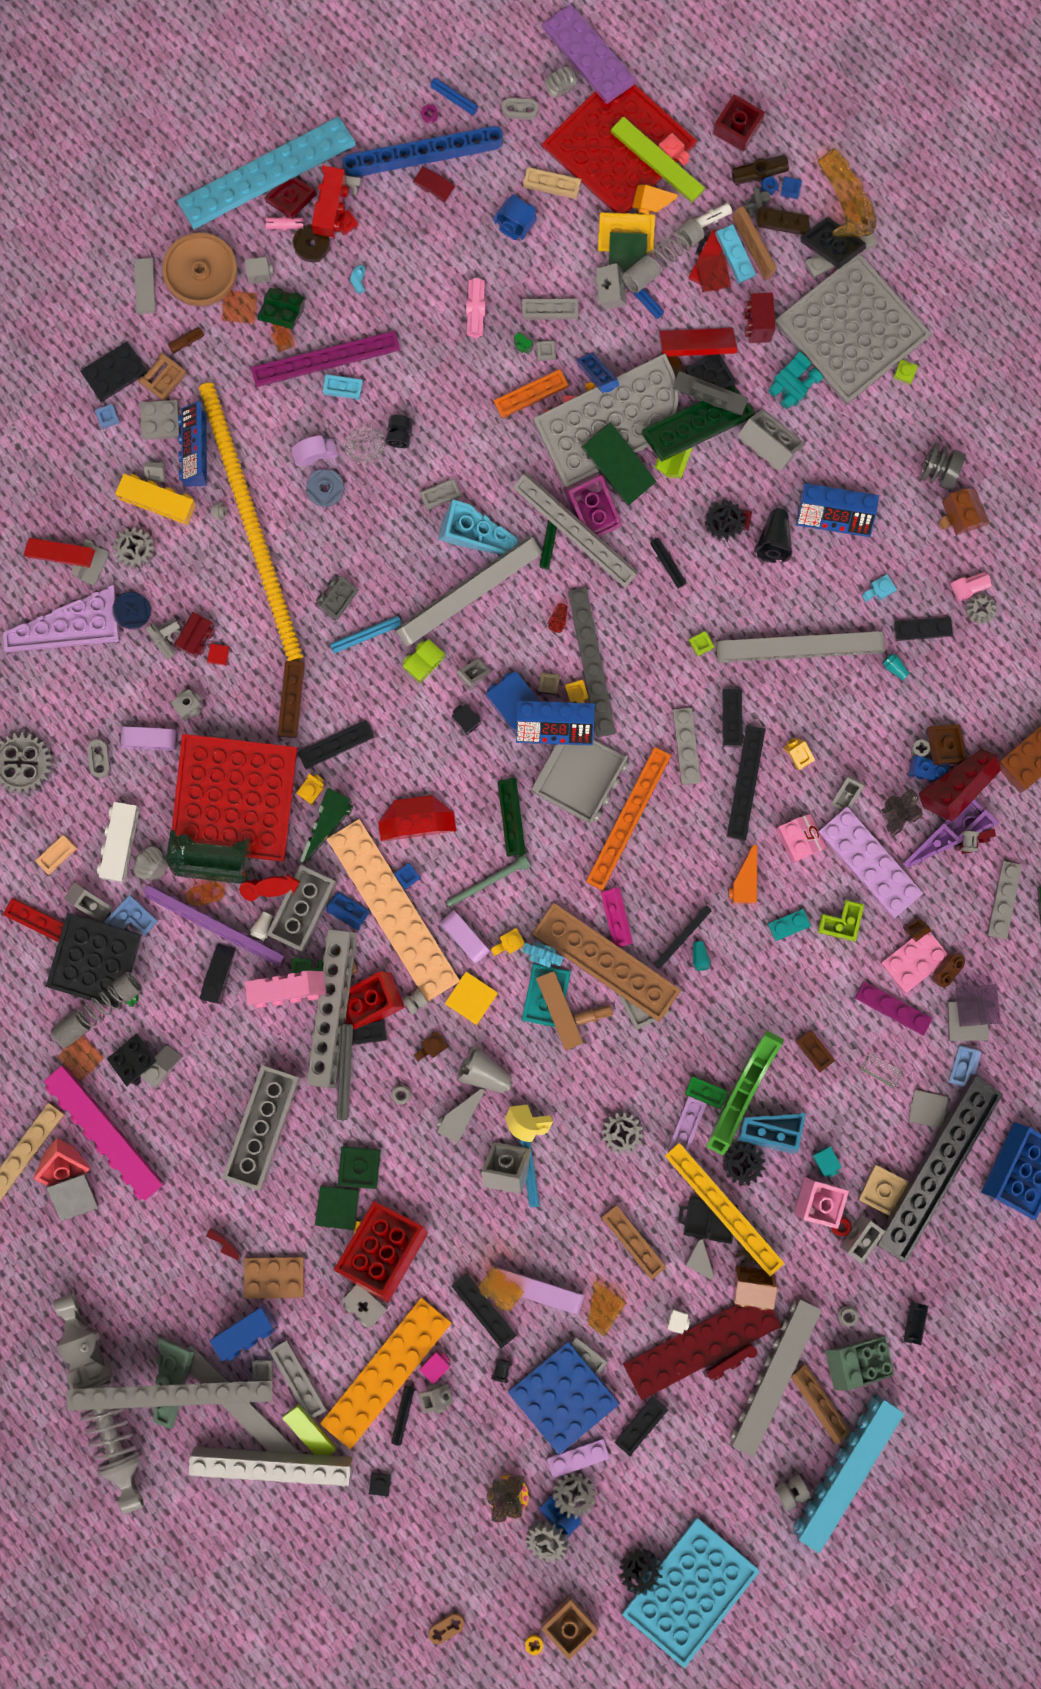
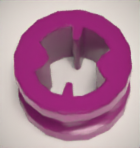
(432, 108)

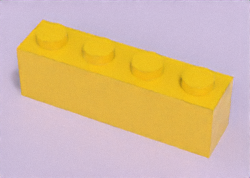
(155, 499)

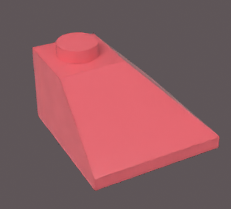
(60, 1162)

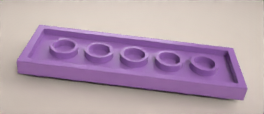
(588, 53)

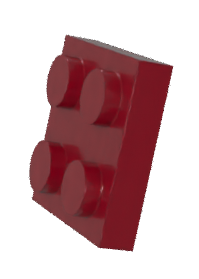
(290, 196)

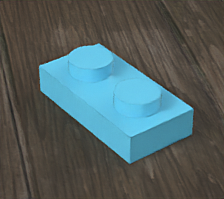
(342, 387)

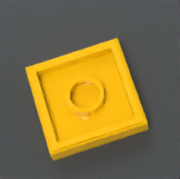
(471, 998)

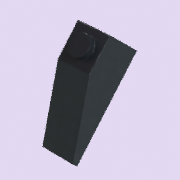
(218, 974)

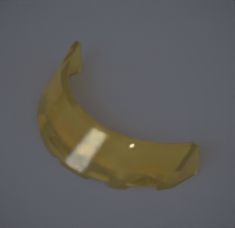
(849, 189)

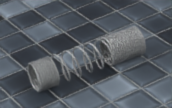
(647, 270)
(77, 1025)

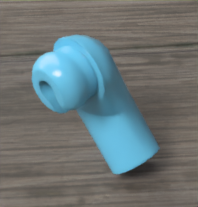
(356, 279)

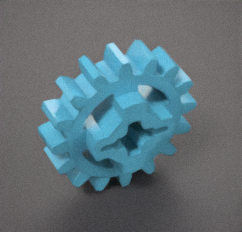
(542, 954)

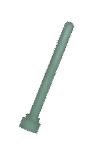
(520, 863)

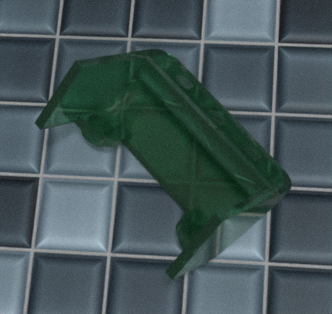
(208, 861)

